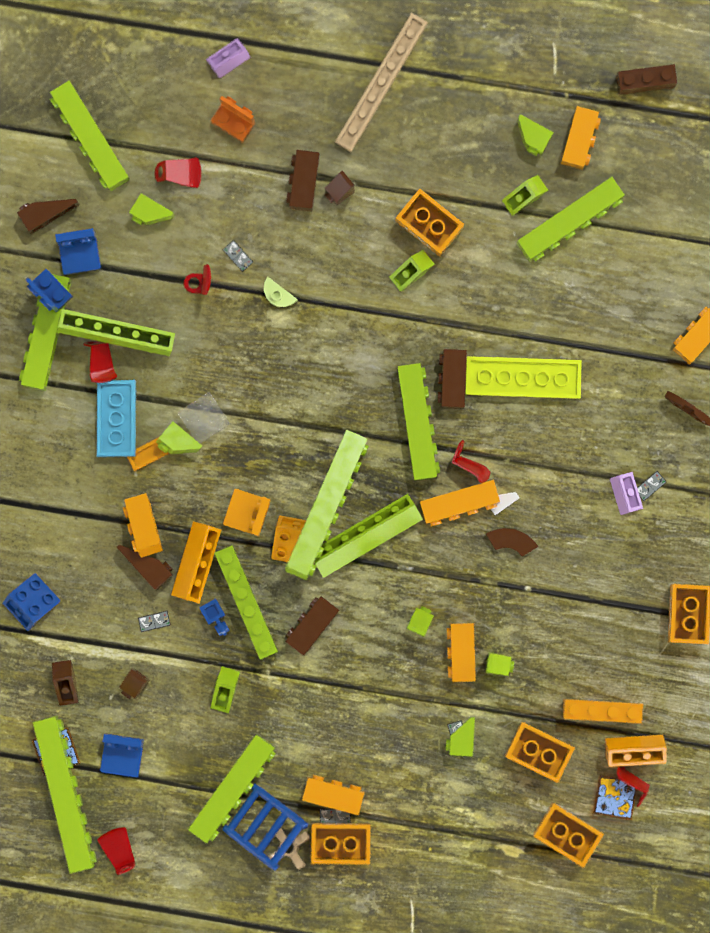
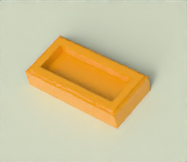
(146, 455)

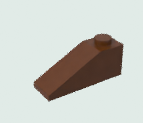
(40, 214)
(151, 569)

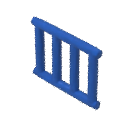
(285, 813)

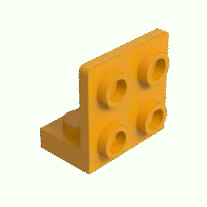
(247, 512)
(286, 537)

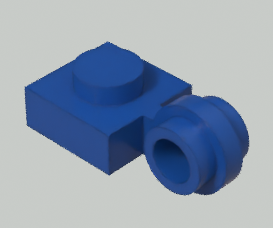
(213, 612)

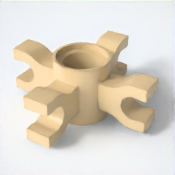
(302, 838)

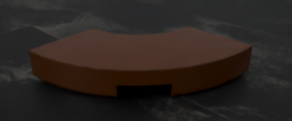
(690, 409)
(511, 539)

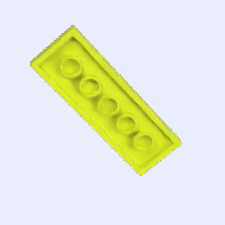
(523, 377)

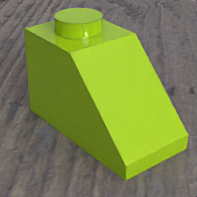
(534, 135)
(525, 195)
(149, 211)
(411, 270)
(177, 441)
(420, 621)
(499, 664)
(225, 689)
(462, 739)

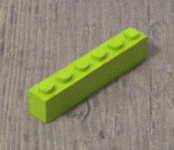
(89, 135)
(571, 219)
(115, 332)
(42, 344)
(417, 421)
(367, 535)
(246, 602)
(231, 789)

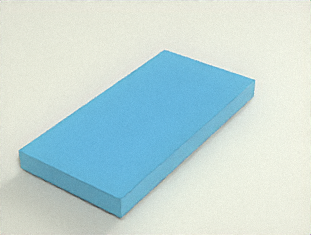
(116, 418)

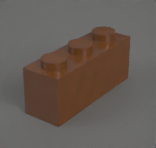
(646, 79)
(303, 180)
(452, 378)
(311, 625)

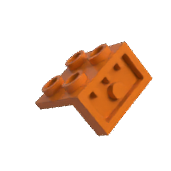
(234, 119)

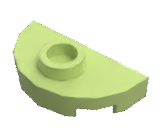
(277, 295)

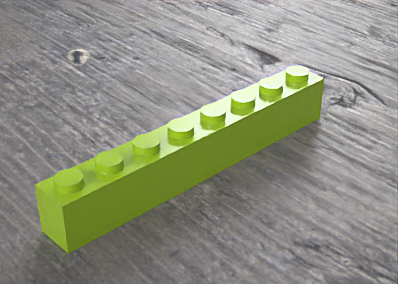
(326, 505)
(64, 794)

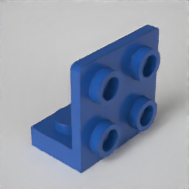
(78, 251)
(50, 289)
(30, 601)
(121, 755)

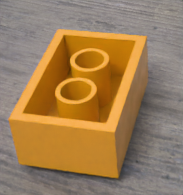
(429, 222)
(689, 614)
(539, 752)
(568, 834)
(340, 843)

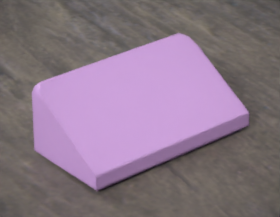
(228, 58)
(626, 493)

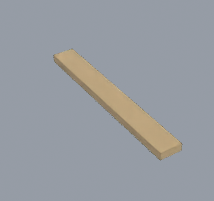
(381, 82)

